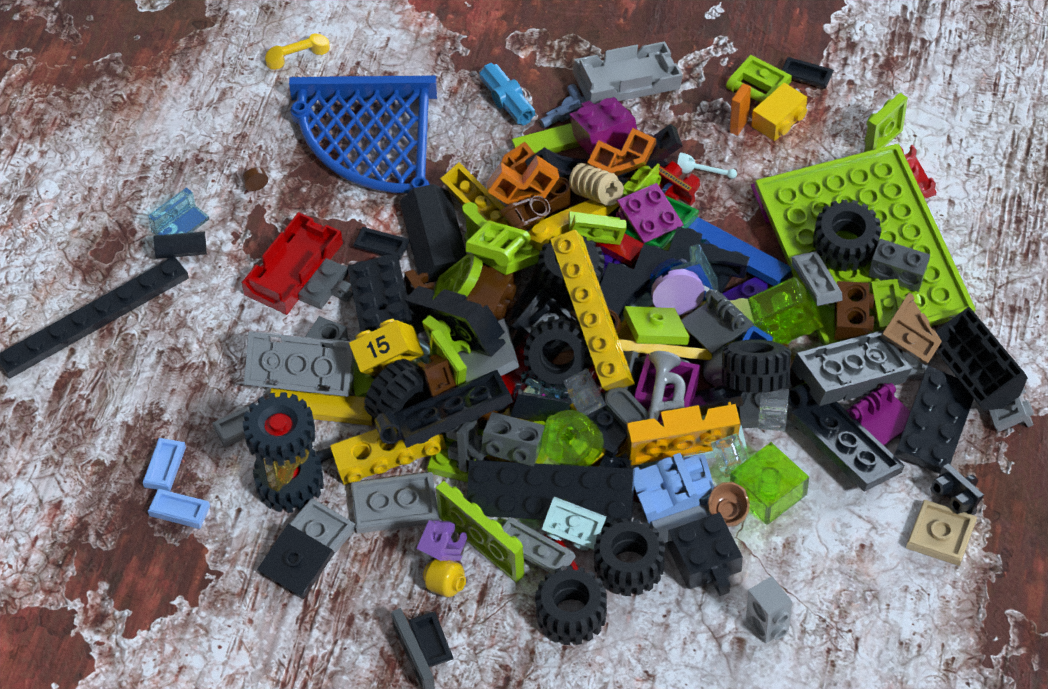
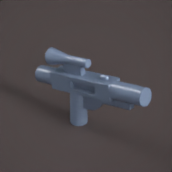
(568, 106)

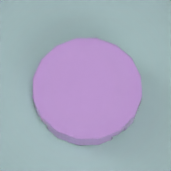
(678, 290)

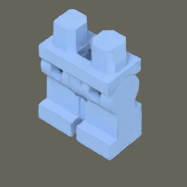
(668, 486)

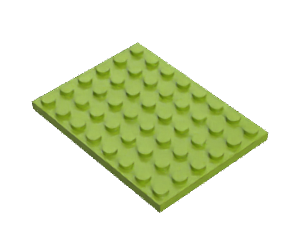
(888, 188)

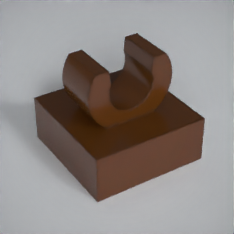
(413, 280)

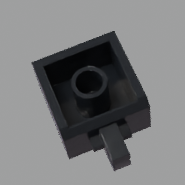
(705, 553)

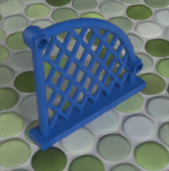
(370, 89)

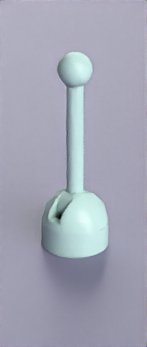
(688, 163)

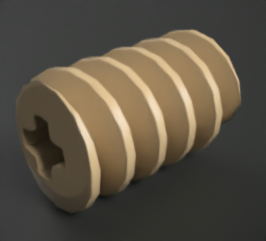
(596, 184)

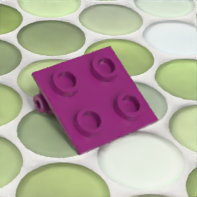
(649, 213)
(881, 413)

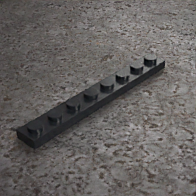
(92, 317)

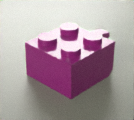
(602, 121)
(644, 391)

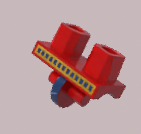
(675, 187)

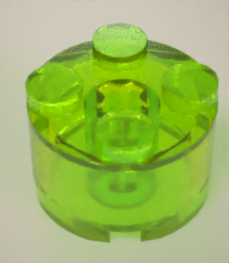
(562, 428)

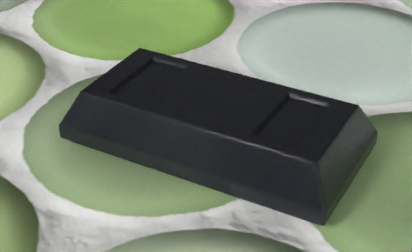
(808, 73)
(380, 242)
(431, 639)

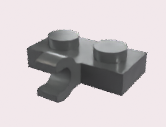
(324, 283)

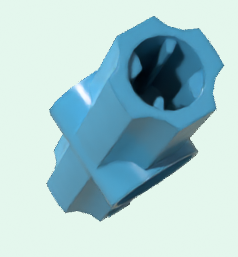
(507, 94)

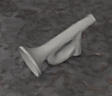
(663, 363)

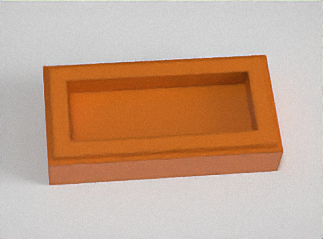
(740, 109)

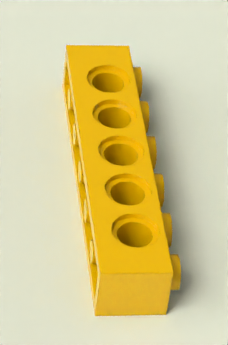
(592, 311)

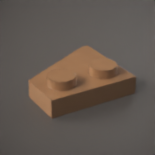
(911, 331)

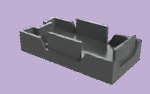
(850, 368)

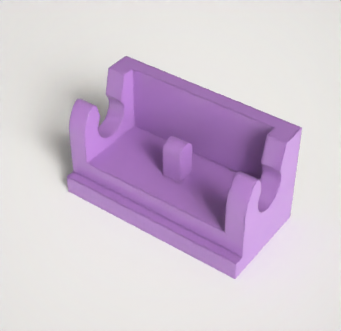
(438, 542)

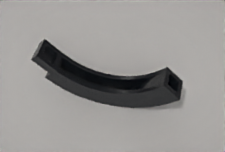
(666, 144)

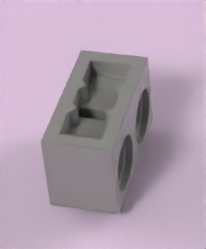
(769, 610)

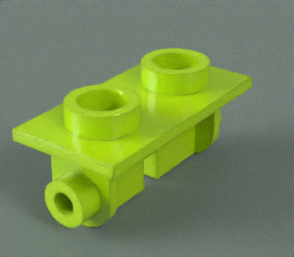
(641, 179)

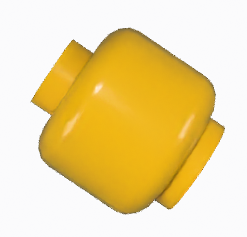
(444, 577)

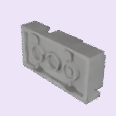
(627, 73)
(299, 363)

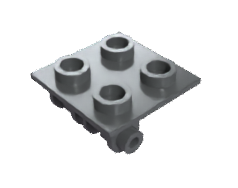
(716, 322)

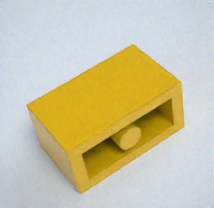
(779, 112)

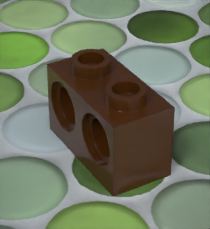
(851, 311)

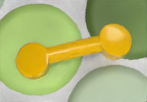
(275, 56)

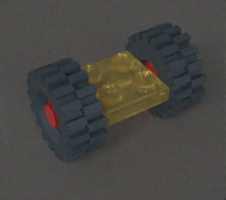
(285, 464)

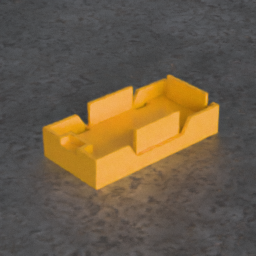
(682, 433)

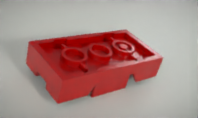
(291, 263)

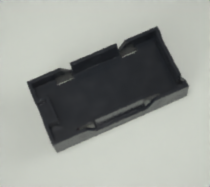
(465, 318)

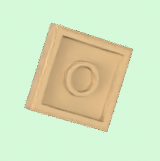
(941, 532)

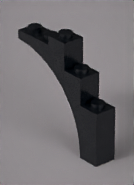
(624, 285)

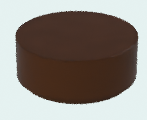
(255, 179)

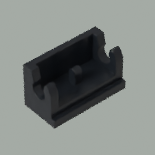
(536, 406)

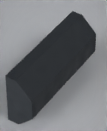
(432, 230)
(980, 361)

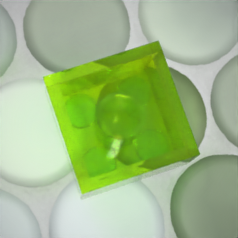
(785, 311)
(771, 482)

